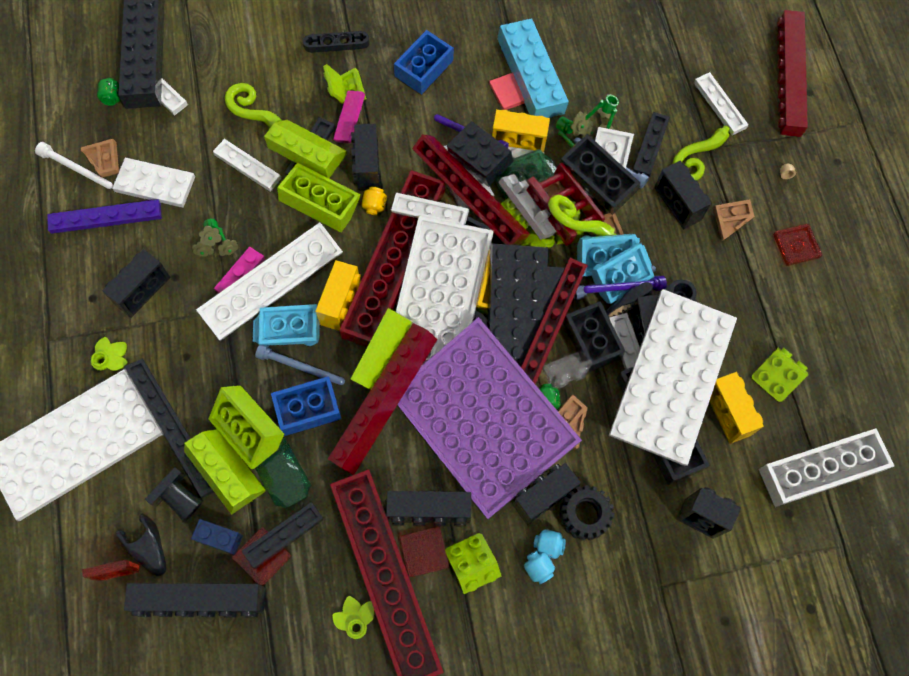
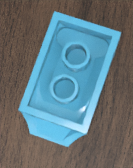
(603, 248)
(627, 266)
(287, 325)

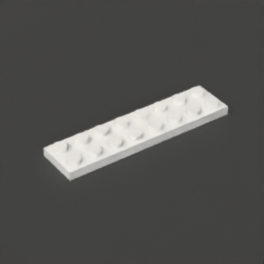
(269, 281)

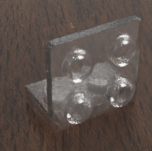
(566, 369)

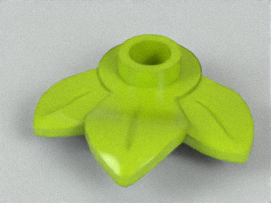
(534, 240)
(112, 354)
(354, 614)

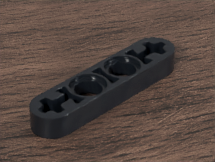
(336, 45)

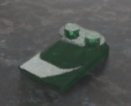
(529, 165)
(284, 477)

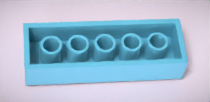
(532, 69)

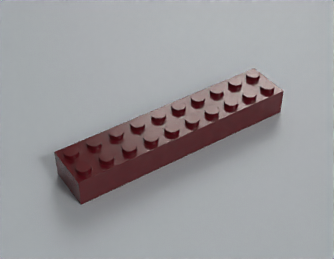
(387, 267)
(386, 577)

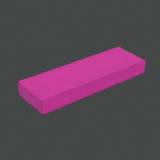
(349, 116)

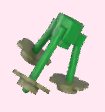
(605, 108)
(577, 126)
(210, 235)

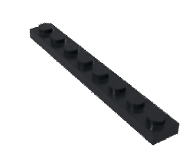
(166, 421)

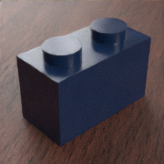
(217, 537)

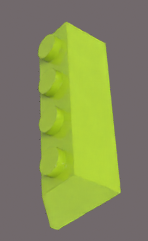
(304, 147)
(318, 197)
(381, 348)
(245, 425)
(223, 469)

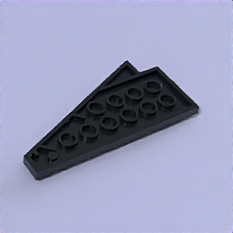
(519, 294)

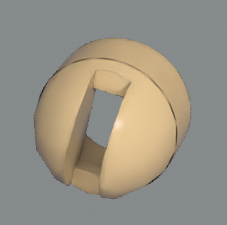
(787, 171)

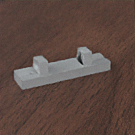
(534, 216)

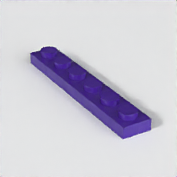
(104, 216)

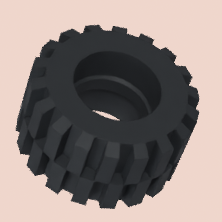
(598, 501)

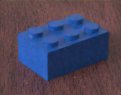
(423, 62)
(306, 406)

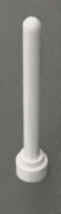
(45, 151)

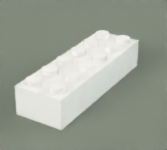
(825, 467)

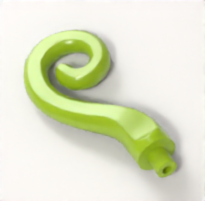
(257, 115)
(712, 143)
(565, 217)

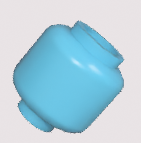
(550, 543)
(539, 567)

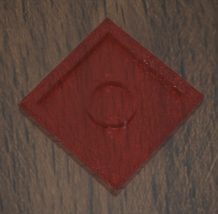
(797, 244)
(424, 552)
(267, 569)
(111, 570)

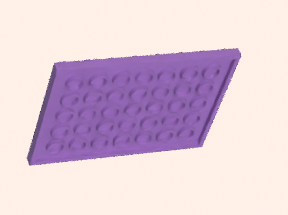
(486, 418)

